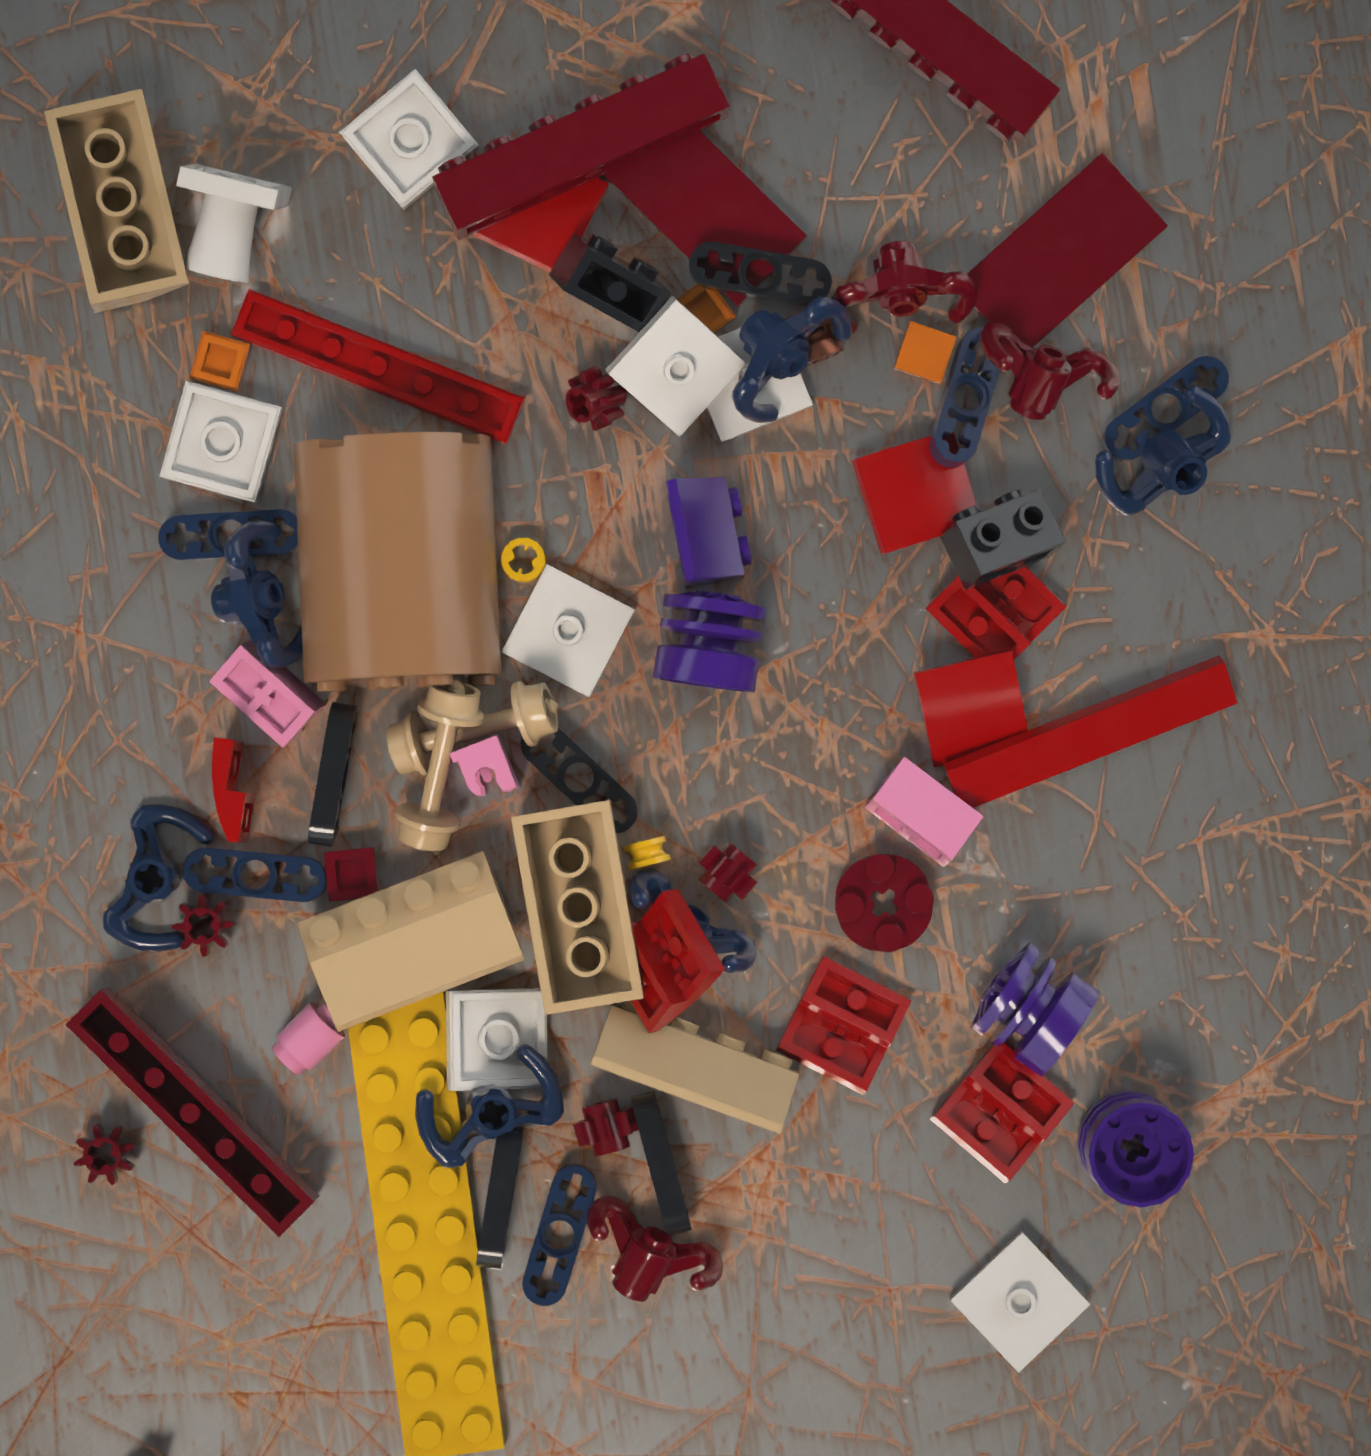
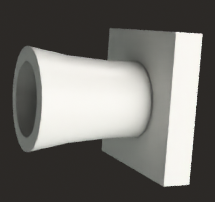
(227, 219)

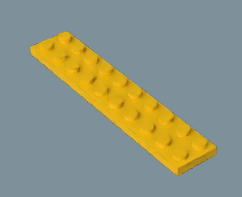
(425, 1237)

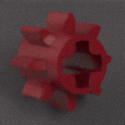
(595, 398)
(727, 872)
(189, 925)
(605, 1127)
(91, 1157)

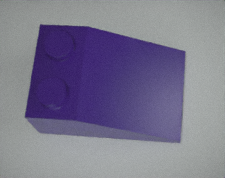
(706, 530)

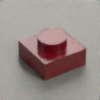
(351, 873)

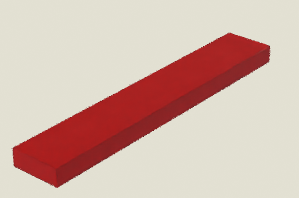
(377, 366)
(1091, 733)

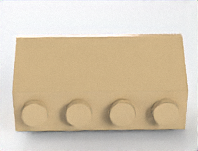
(116, 200)
(577, 907)
(410, 941)
(698, 1067)

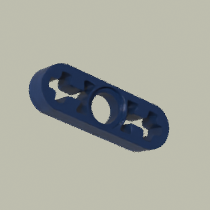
(1127, 419)
(943, 426)
(193, 525)
(217, 883)
(560, 1273)

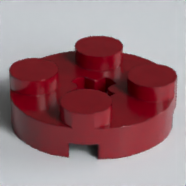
(912, 898)

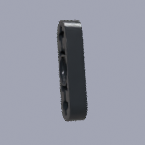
(725, 256)
(332, 774)
(616, 792)
(661, 1163)
(499, 1199)

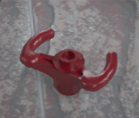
(903, 285)
(1043, 371)
(648, 1252)

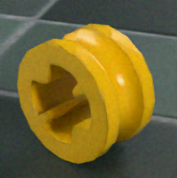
(508, 556)
(646, 852)

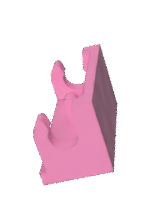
(267, 695)
(477, 761)
(924, 812)

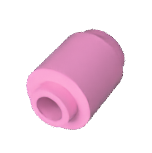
(307, 1038)

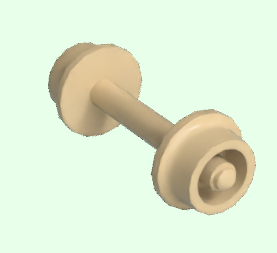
(531, 712)
(426, 823)

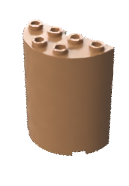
(397, 560)

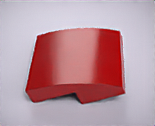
(545, 229)
(911, 494)
(997, 613)
(970, 705)
(233, 806)
(672, 959)
(843, 1025)
(1002, 1111)

